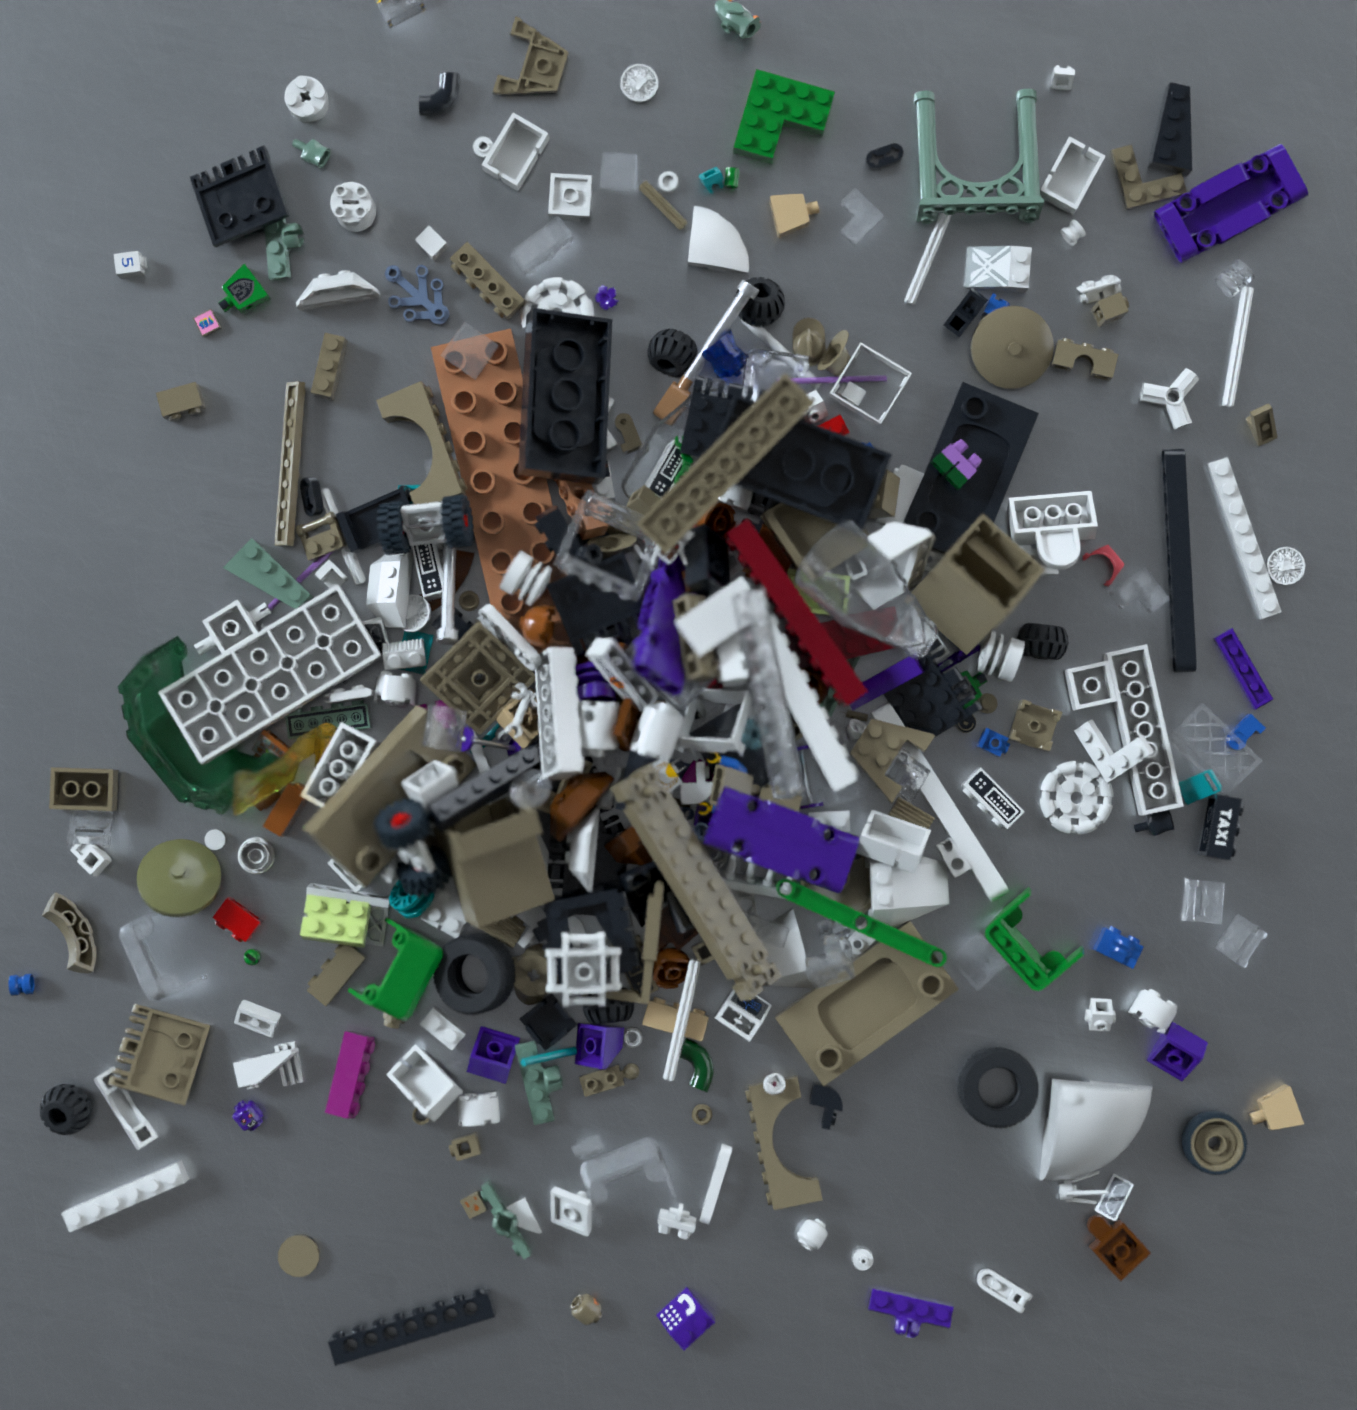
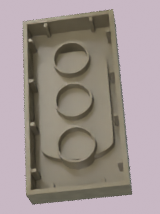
(347, 819)
(854, 1017)

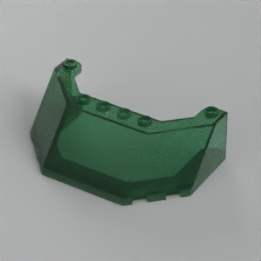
(164, 745)

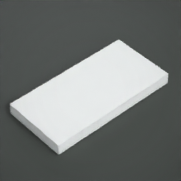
(713, 619)

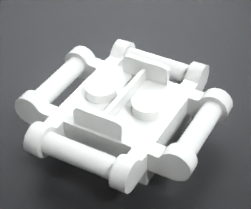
(583, 969)

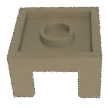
(1034, 725)

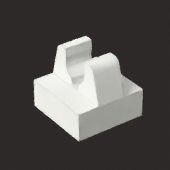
(1062, 78)

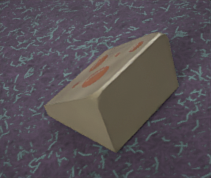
(474, 1204)

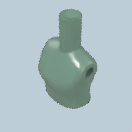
(313, 152)

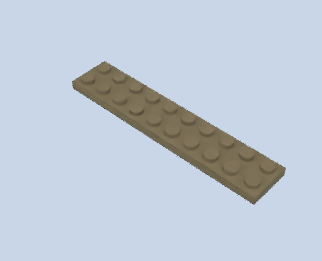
(725, 463)

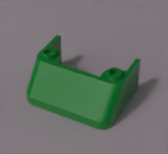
(1033, 968)
(406, 976)

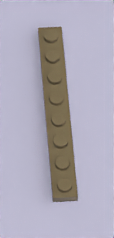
(290, 464)

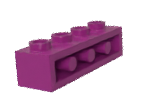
(350, 1075)

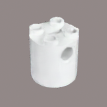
(353, 206)
(597, 726)
(657, 731)

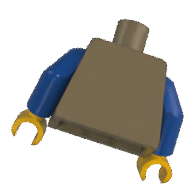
(732, 775)

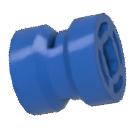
(21, 984)

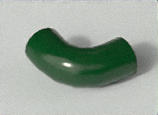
(701, 1063)

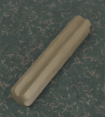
(663, 205)

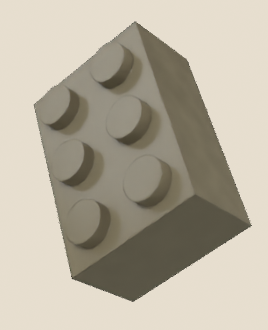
(83, 789)

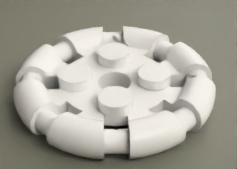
(557, 300)
(1063, 798)

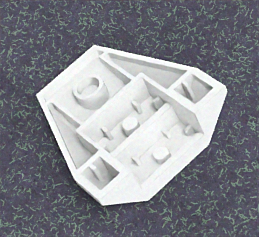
(902, 895)

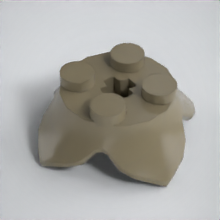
(526, 990)

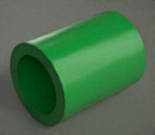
(731, 178)

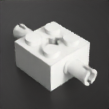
(219, 626)

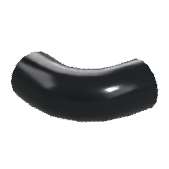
(444, 98)

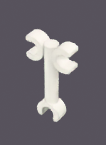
(527, 699)

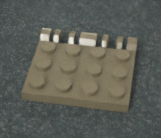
(163, 1057)

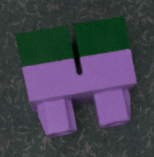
(949, 457)

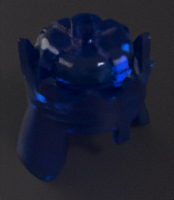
(726, 356)

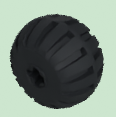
(766, 305)
(671, 352)
(1043, 641)
(612, 1012)
(65, 1109)

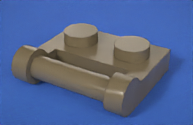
(324, 542)

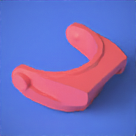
(1114, 558)

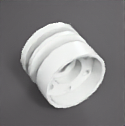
(527, 579)
(1000, 656)

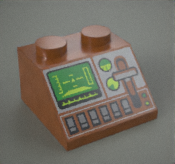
(271, 743)

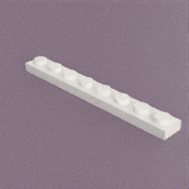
(1244, 538)

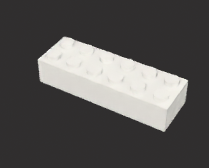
(558, 714)

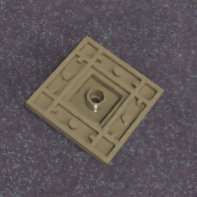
(481, 695)

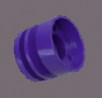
(592, 684)

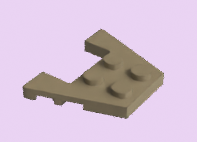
(541, 67)
(880, 746)

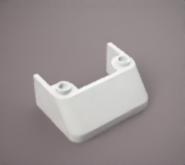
(907, 547)

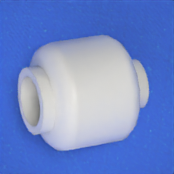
(812, 1234)

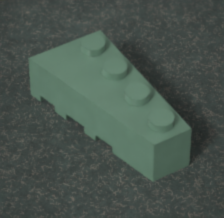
(264, 572)

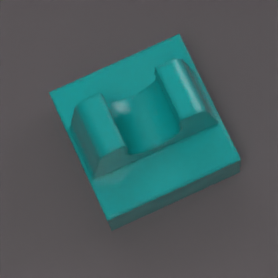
(711, 177)

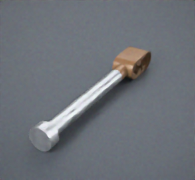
(678, 392)
(447, 634)

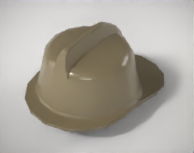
(809, 340)
(836, 355)
(613, 543)

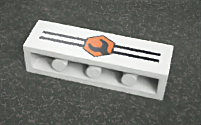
(619, 672)

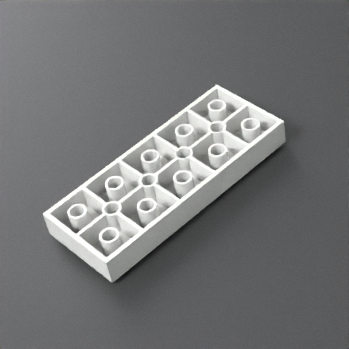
(270, 674)

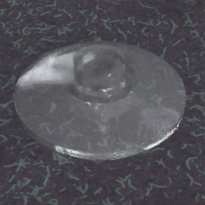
(527, 782)

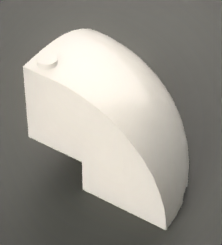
(1090, 1125)

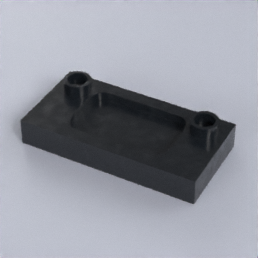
(565, 396)
(997, 435)
(814, 470)

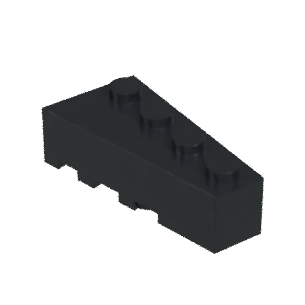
(1173, 136)

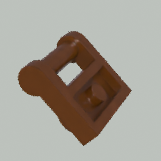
(626, 724)

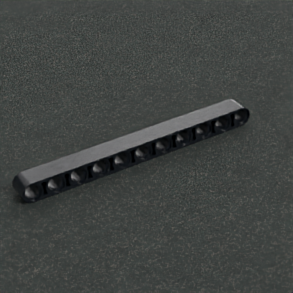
(1179, 560)

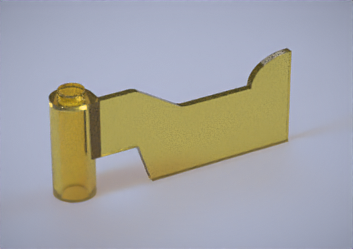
(254, 788)

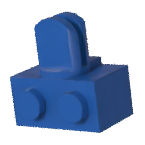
(1118, 947)

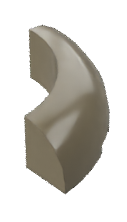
(75, 930)

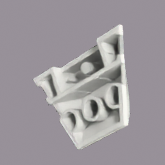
(791, 958)

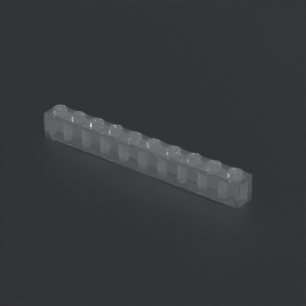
(768, 693)

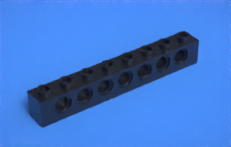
(343, 1353)

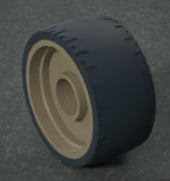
(1230, 1145)

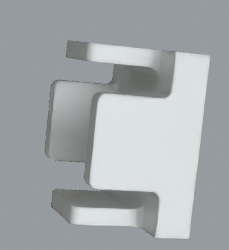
(570, 196)

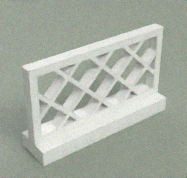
(377, 901)

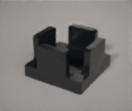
(548, 1022)

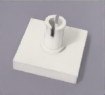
(571, 1210)

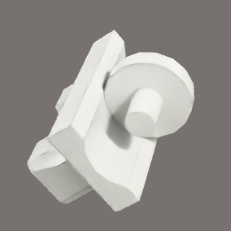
(676, 1219)

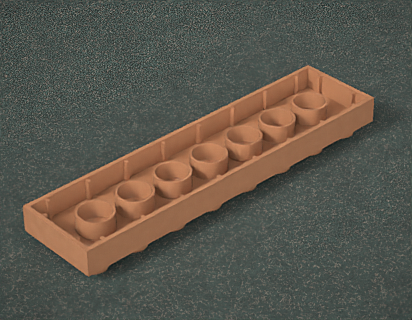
(486, 442)

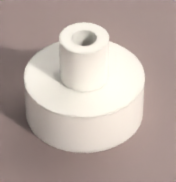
(855, 729)
(861, 1254)

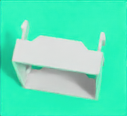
(886, 361)
(717, 745)

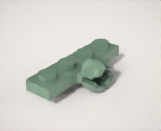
(279, 241)
(538, 1083)
(505, 1221)

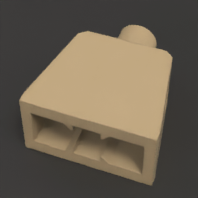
(791, 212)
(1277, 1109)

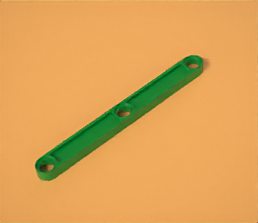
(874, 929)

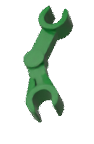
(687, 461)

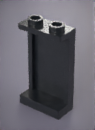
(361, 523)

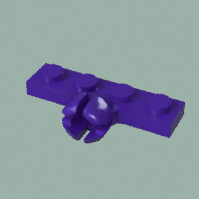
(910, 1311)

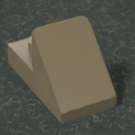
(1262, 424)

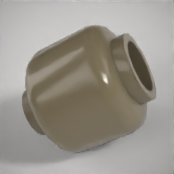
(586, 1309)

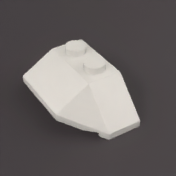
(336, 289)
(390, 588)
(583, 848)

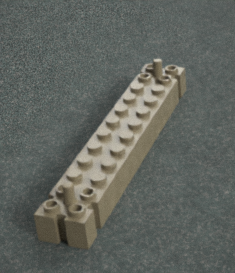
(696, 882)

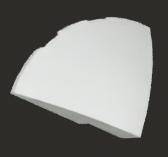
(716, 243)

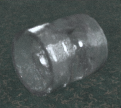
(1231, 281)

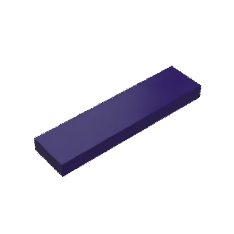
(1243, 669)
(888, 680)

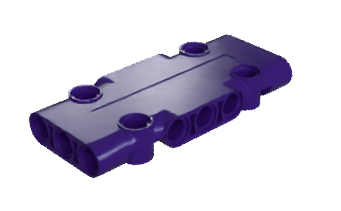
(1231, 203)
(659, 647)
(781, 840)

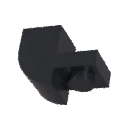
(965, 312)
(828, 1098)

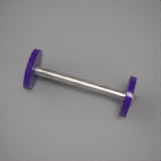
(468, 740)
(801, 749)

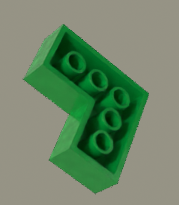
(779, 103)

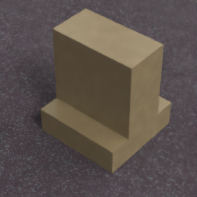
(976, 584)
(496, 862)

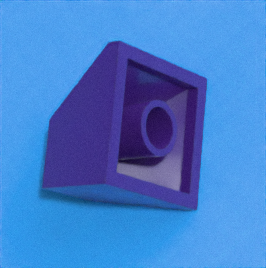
(597, 1044)

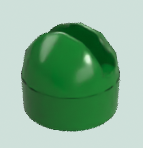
(254, 953)

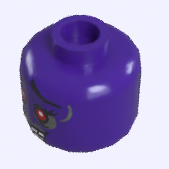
(248, 1115)

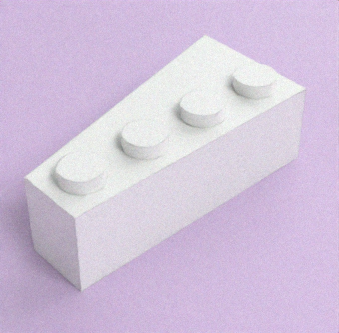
(732, 661)

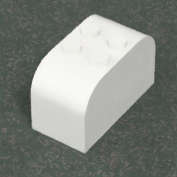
(340, 760)

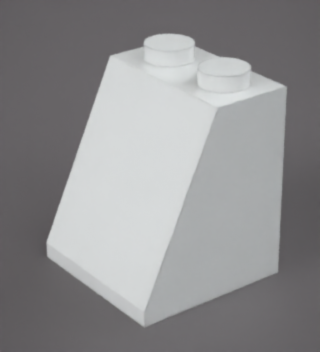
(431, 784)

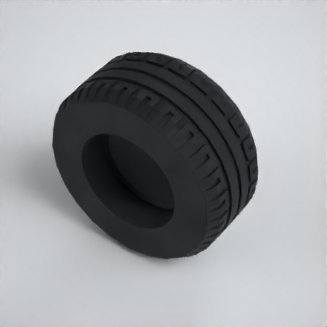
(499, 969)
(1020, 1105)

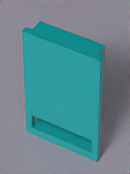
(1198, 787)

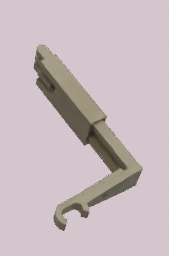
(649, 950)

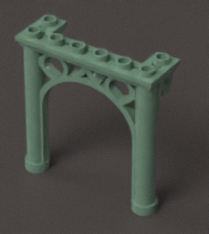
(1028, 205)

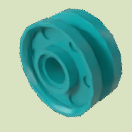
(409, 905)

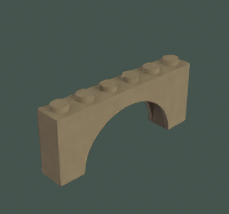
(416, 406)
(784, 1186)

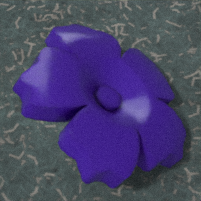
(606, 297)

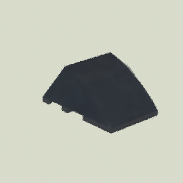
(638, 884)

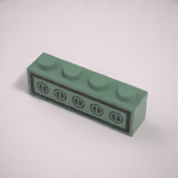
(355, 716)

